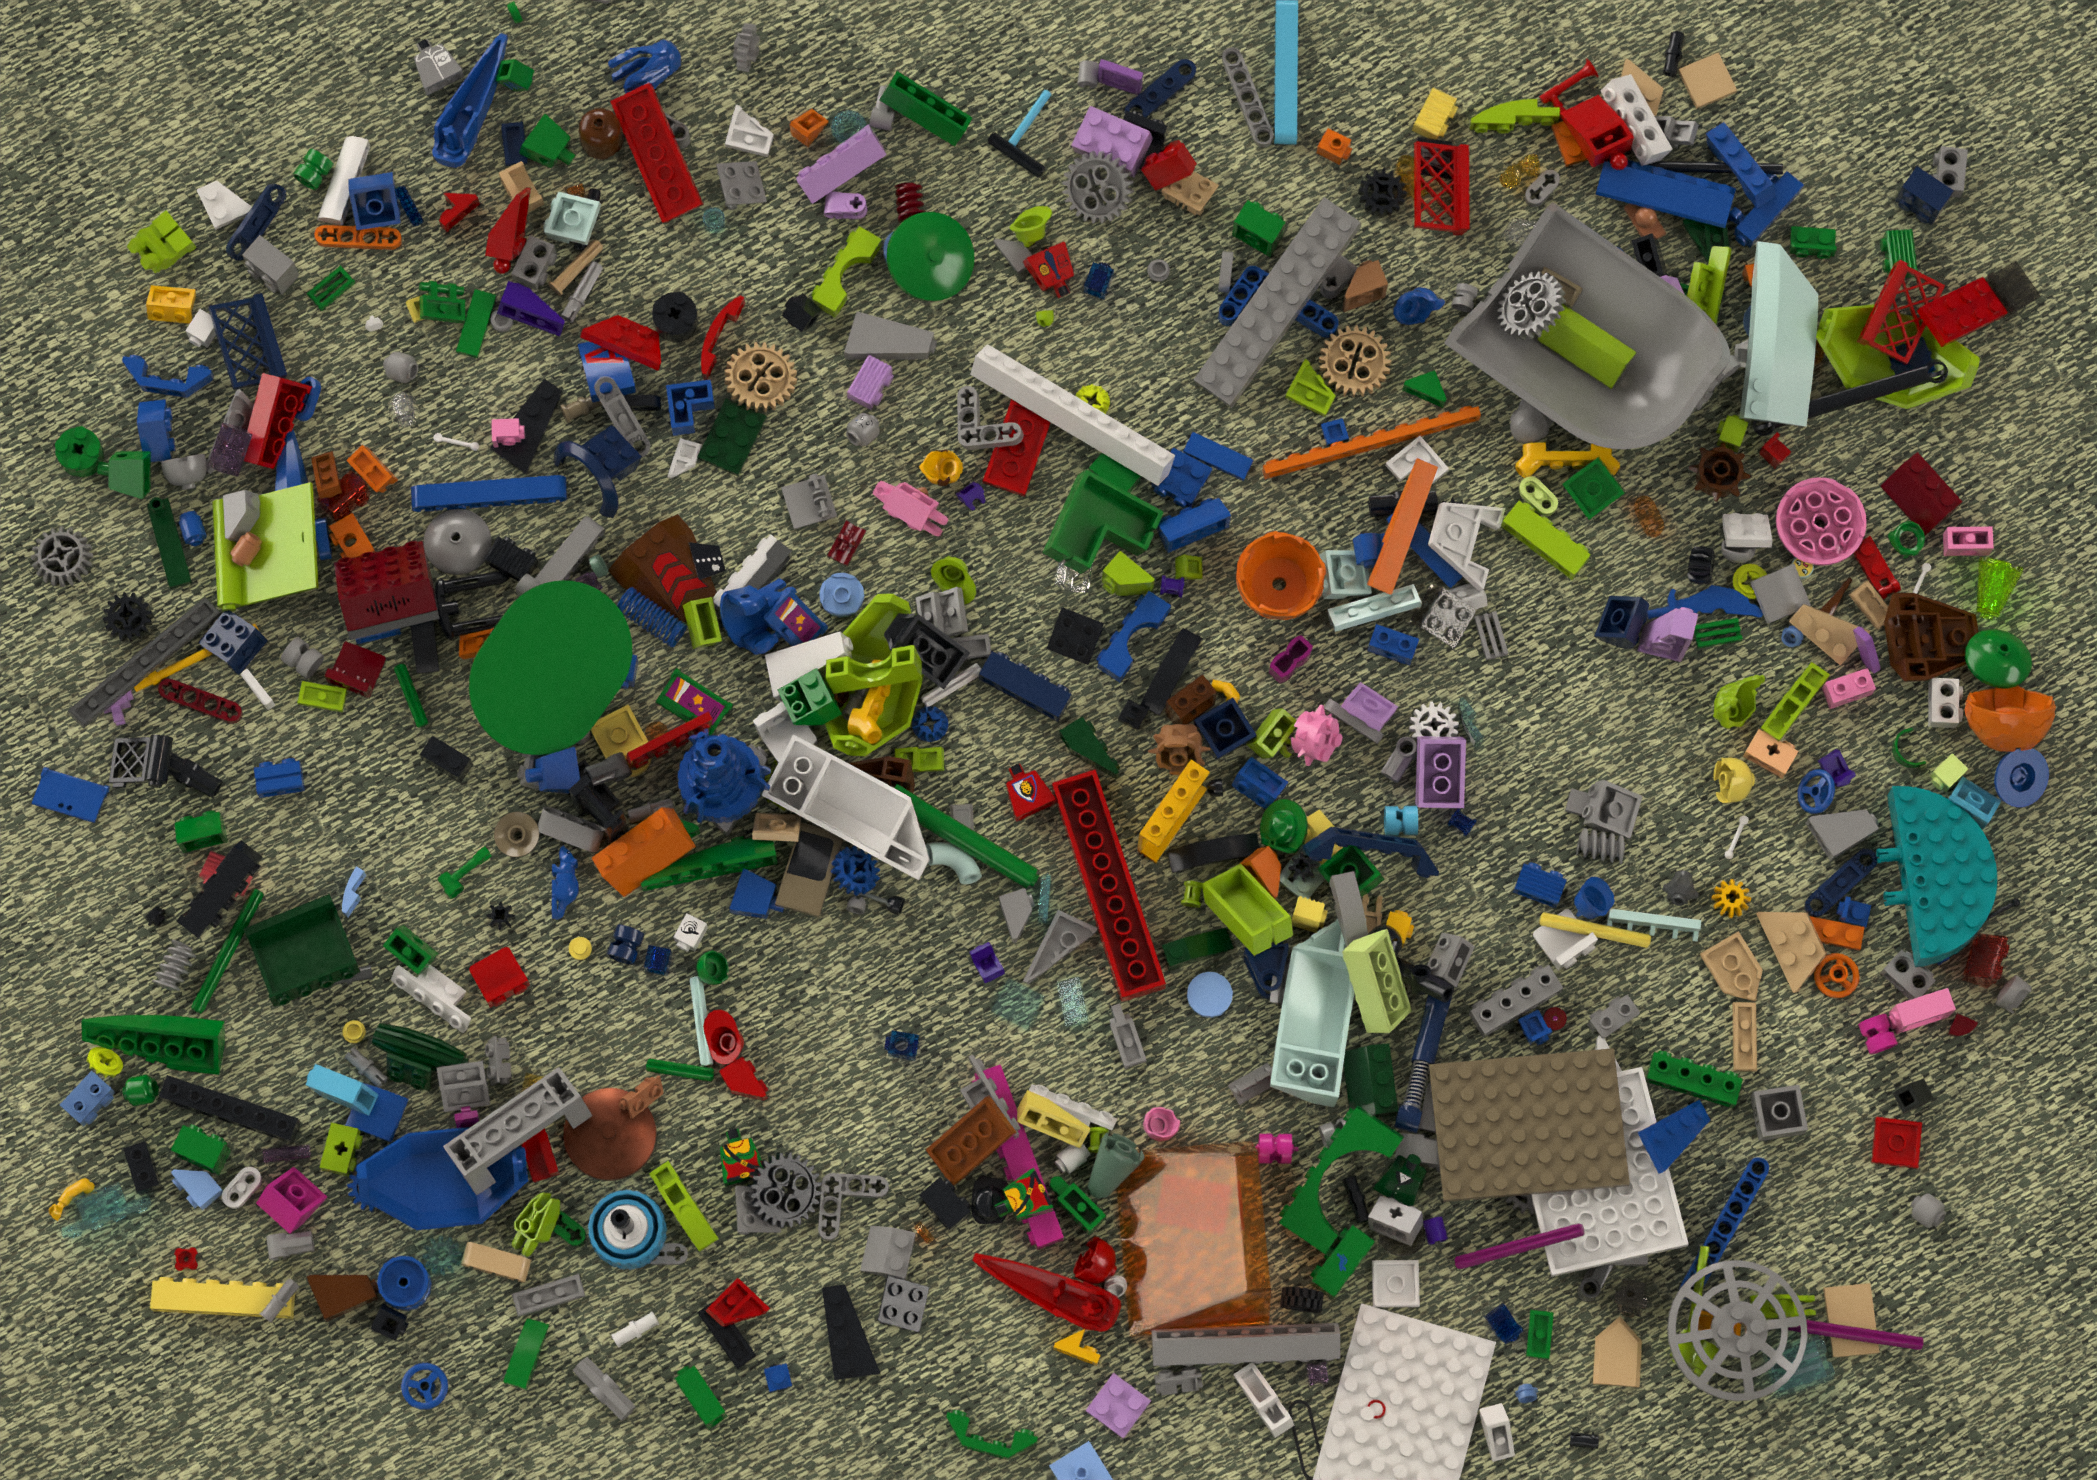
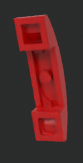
(729, 312)

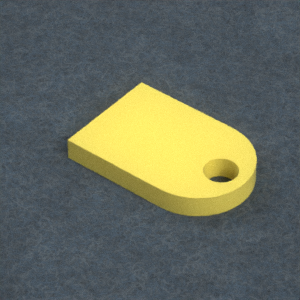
(619, 733)

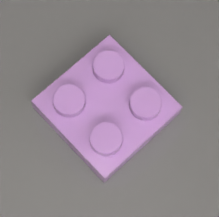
(1369, 707)
(1118, 1405)

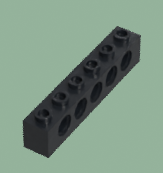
(230, 1109)

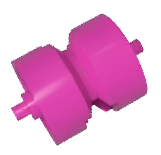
(1272, 1147)

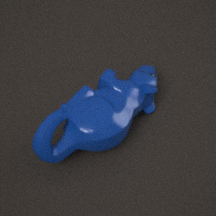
(565, 887)

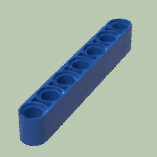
(488, 492)
(1728, 1218)

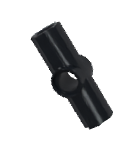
(1386, 504)
(193, 776)
(1423, 982)

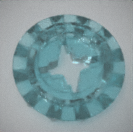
(845, 118)

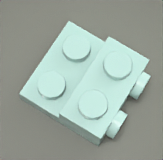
(571, 218)
(1343, 575)

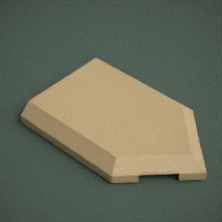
(1734, 967)
(1617, 1356)

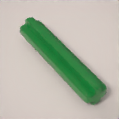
(411, 695)
(680, 1069)

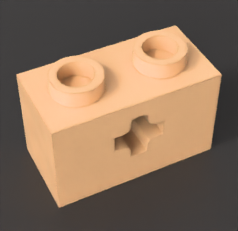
(1779, 761)

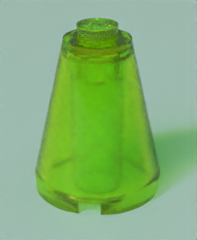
(1995, 586)

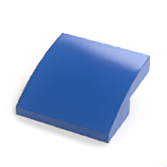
(384, 1115)

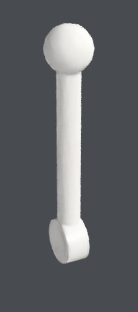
(438, 438)
(1926, 567)
(1743, 821)

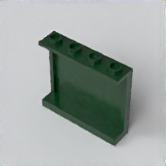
(302, 950)

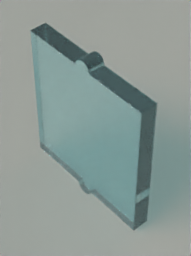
(1017, 1003)

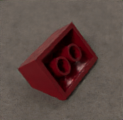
(1921, 493)

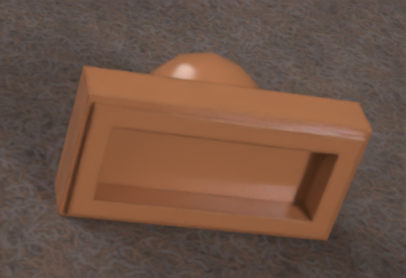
(1645, 220)

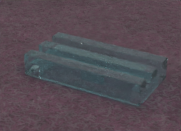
(1044, 898)

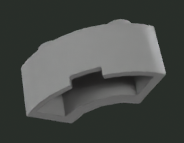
(1423, 1147)

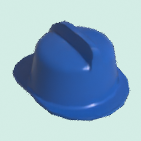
(1594, 898)

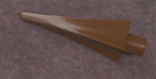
(1832, 604)

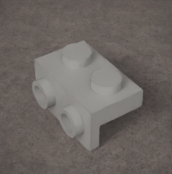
(1615, 1016)

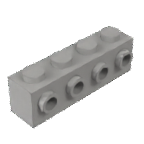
(1516, 1000)

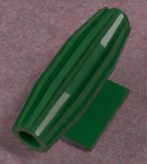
(414, 1054)

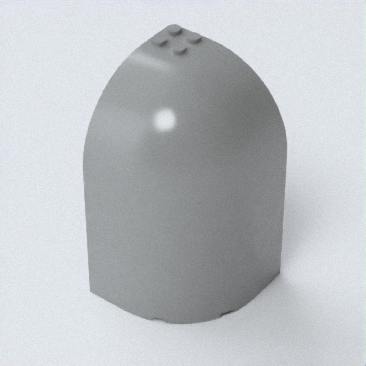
(1674, 339)

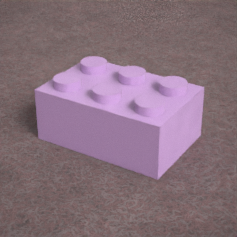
(1112, 135)
(1440, 772)

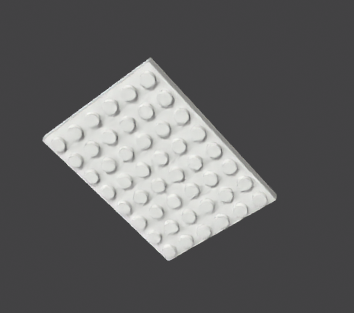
(1617, 1220)
(1430, 1394)

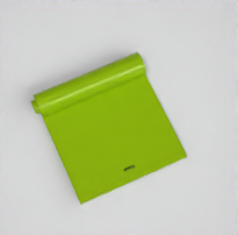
(286, 555)

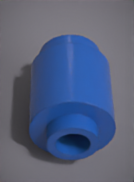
(192, 528)

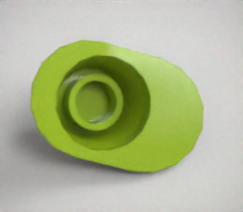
(1031, 225)
(953, 573)

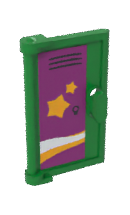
(688, 698)

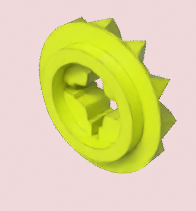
(1101, 398)
(1740, 576)
(105, 1055)

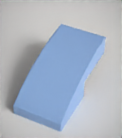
(350, 898)

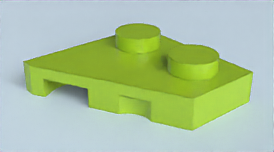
(1310, 390)

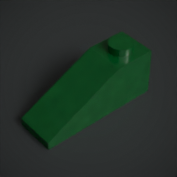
(1196, 948)

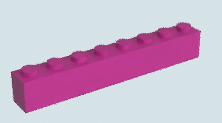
(1020, 1159)

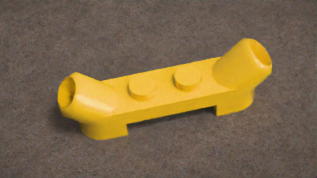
(1536, 456)
(863, 721)

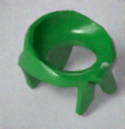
(1894, 538)

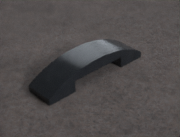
(1171, 671)
(1212, 851)

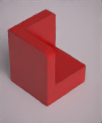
(1774, 451)

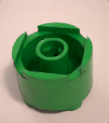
(70, 443)

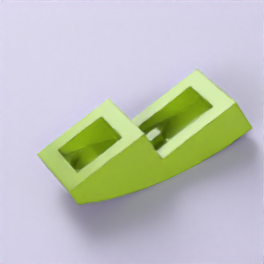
(923, 759)

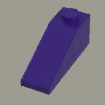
(526, 307)

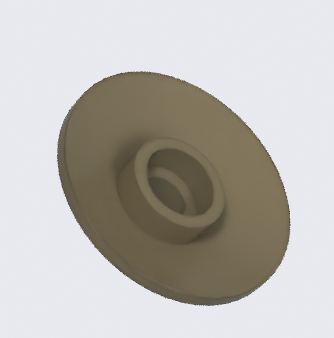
(507, 828)

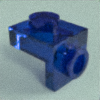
(1503, 1324)

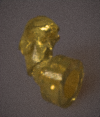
(1512, 175)

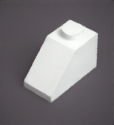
(1497, 1432)

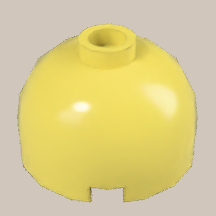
(1736, 777)

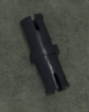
(1673, 54)
(1356, 1199)

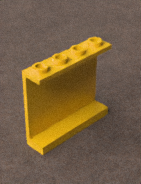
(1172, 811)

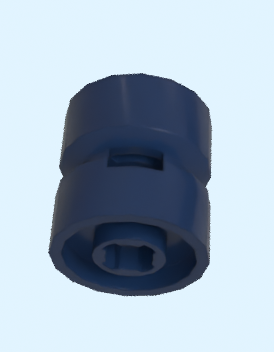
(625, 944)

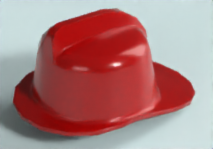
(723, 1037)

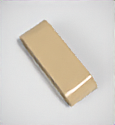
(496, 1261)

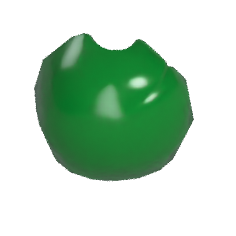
(712, 968)

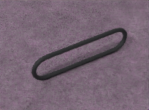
(1296, 1438)

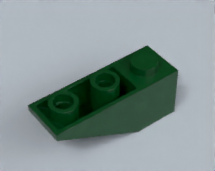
(1084, 745)

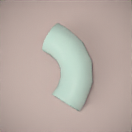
(962, 863)

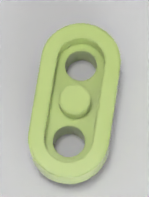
(1540, 495)

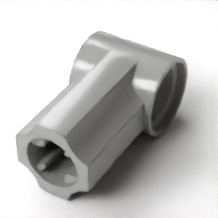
(882, 114)
(1399, 761)
(285, 1245)

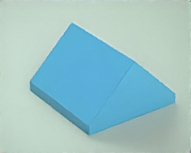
(1975, 801)

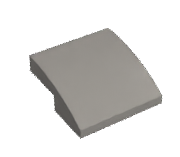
(1780, 593)
(944, 610)
(463, 1085)

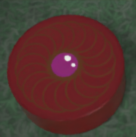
(1555, 1018)

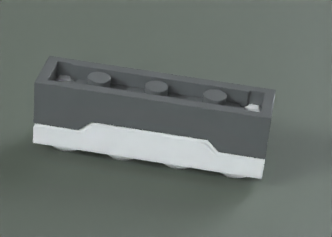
(759, 568)

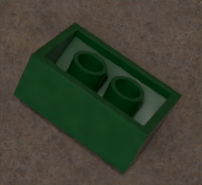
(1371, 1080)

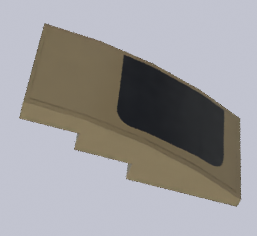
(809, 871)

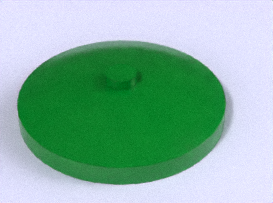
(930, 256)

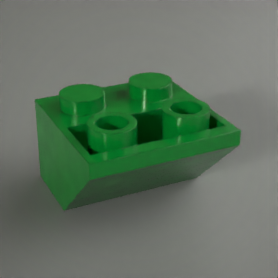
(809, 700)

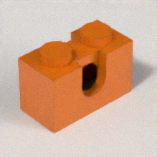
(346, 529)

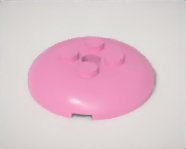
(1825, 501)

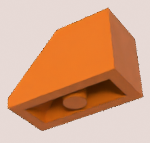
(1265, 868)

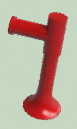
(1551, 95)

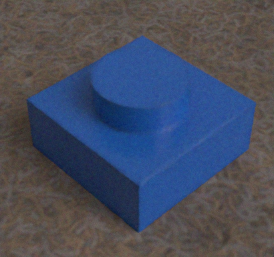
(1334, 432)
(778, 1377)

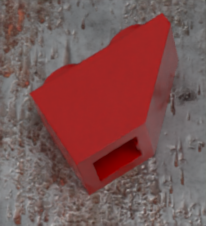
(742, 1081)

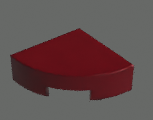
(1961, 1026)

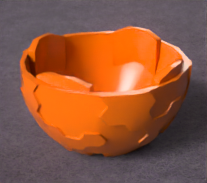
(1283, 558)
(2009, 717)

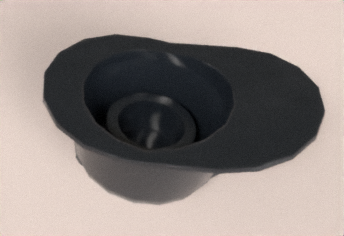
(985, 1195)

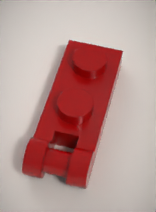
(1876, 568)

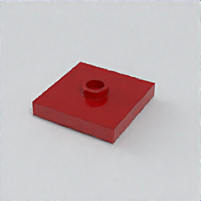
(1896, 1142)

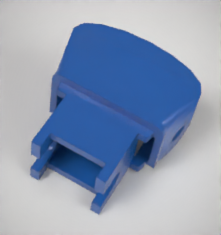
(743, 615)

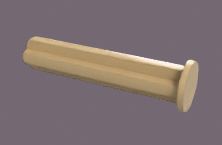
(576, 267)

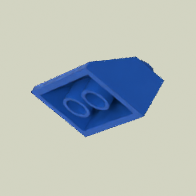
(1193, 524)

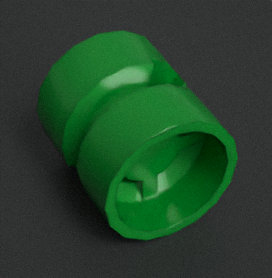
(311, 172)

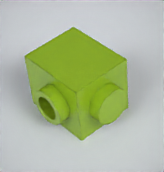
(1732, 432)

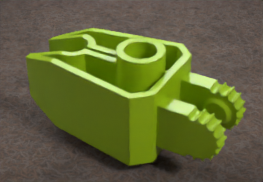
(536, 1222)

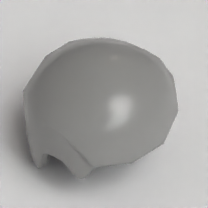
(1737, 554)

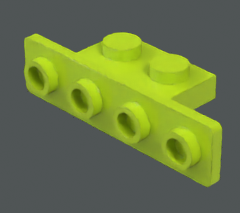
(1709, 280)

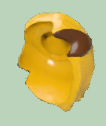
(942, 467)

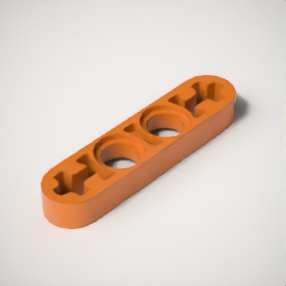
(358, 235)

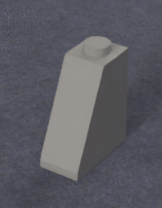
(1842, 830)

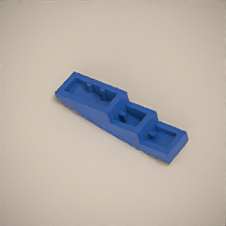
(1431, 558)

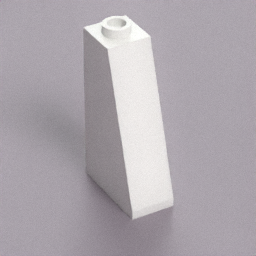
(802, 658)

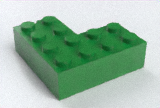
(1096, 512)

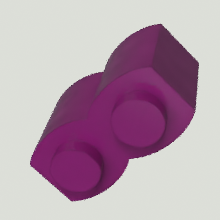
(1286, 662)

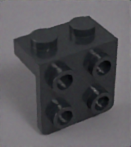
(1156, 127)

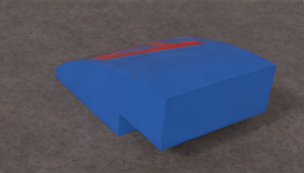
(603, 362)

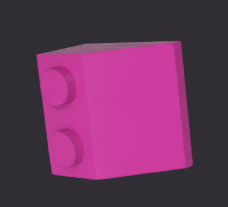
(291, 1199)

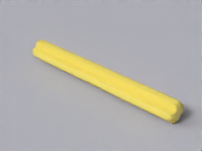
(1599, 930)

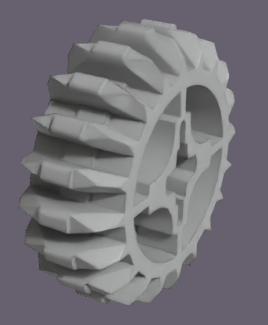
(70, 554)

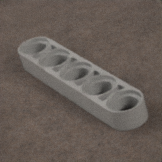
(1247, 87)

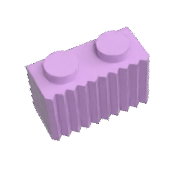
(870, 382)

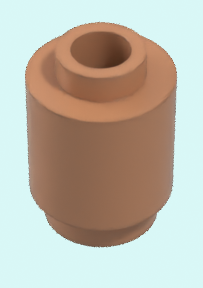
(246, 549)

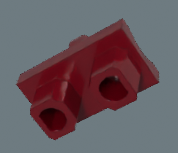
(846, 543)

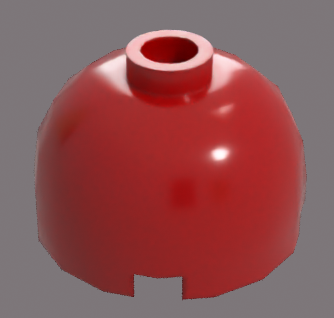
(1096, 1263)

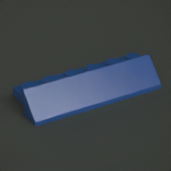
(1667, 192)

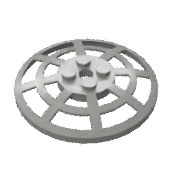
(1724, 1337)

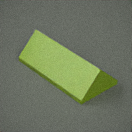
(1588, 347)

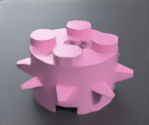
(1316, 736)

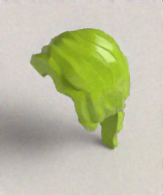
(1737, 701)

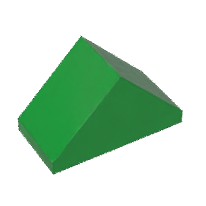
(1427, 388)

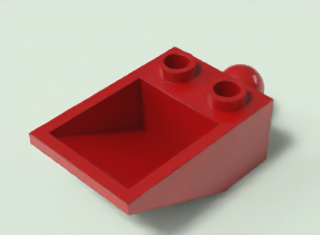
(1599, 132)
(507, 236)

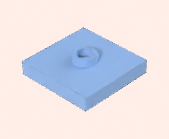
(1080, 1465)

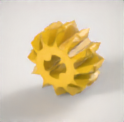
(1739, 903)

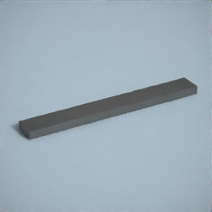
(144, 662)

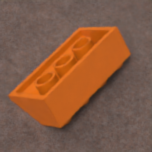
(644, 851)

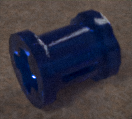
(1462, 822)

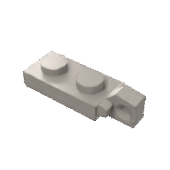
(1126, 1038)

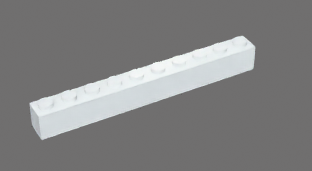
(1072, 414)

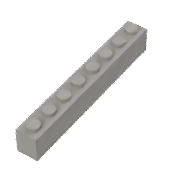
(1246, 1344)

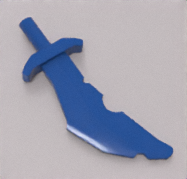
(1708, 601)

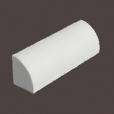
(348, 166)

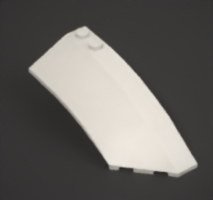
(849, 805)

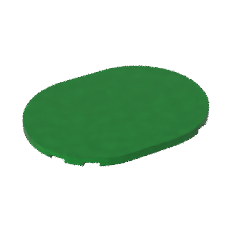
(550, 667)

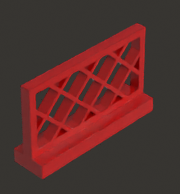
(1460, 187)
(1881, 309)

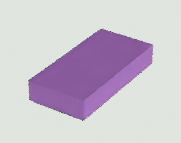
(1867, 649)

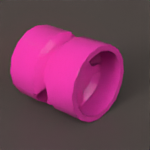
(1877, 1042)

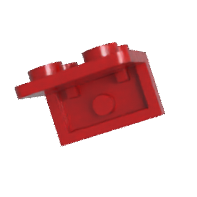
(499, 977)

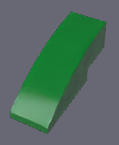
(526, 1354)

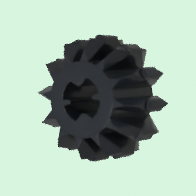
(1701, 565)

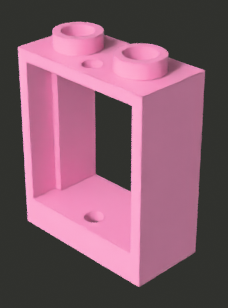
(1921, 1011)

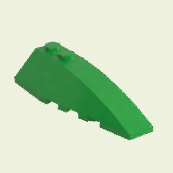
(171, 1040)

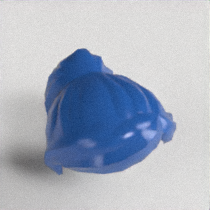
(1416, 306)

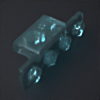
(102, 1207)

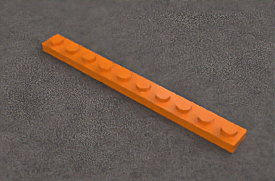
(1363, 444)

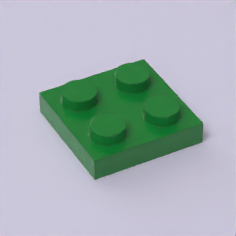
(1594, 488)

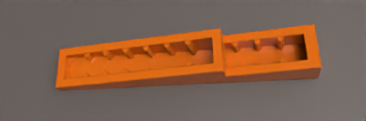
(1402, 527)

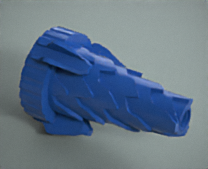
(721, 785)

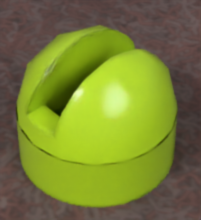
(1045, 318)

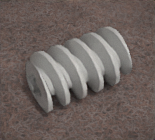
(1601, 845)
(175, 966)

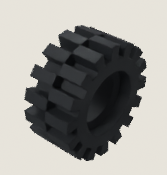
(1301, 1299)

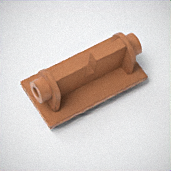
(646, 1094)

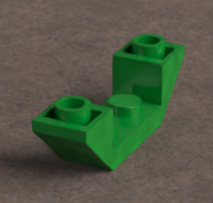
(1021, 1440)

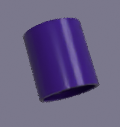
(1435, 1230)

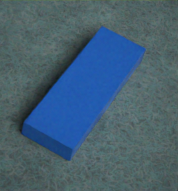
(1218, 456)

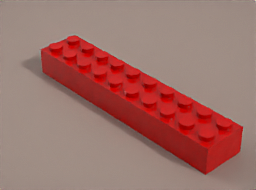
(1108, 886)

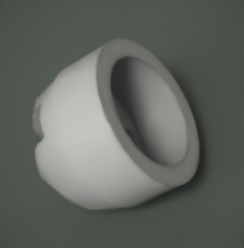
(856, 903)

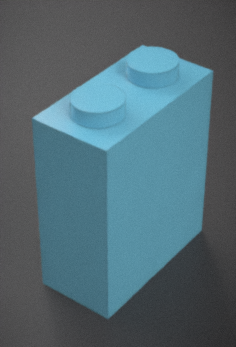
(341, 1089)

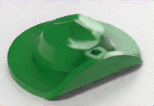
(1284, 826)

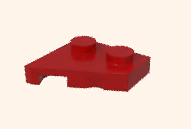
(736, 1305)

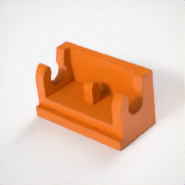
(371, 469)

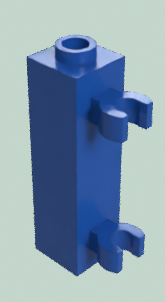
(1759, 219)

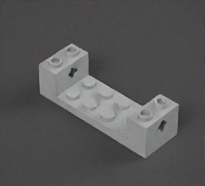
(513, 1125)

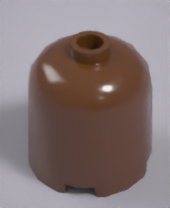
(603, 139)

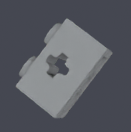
(1395, 1220)

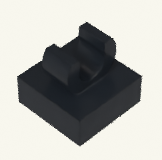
(1133, 714)

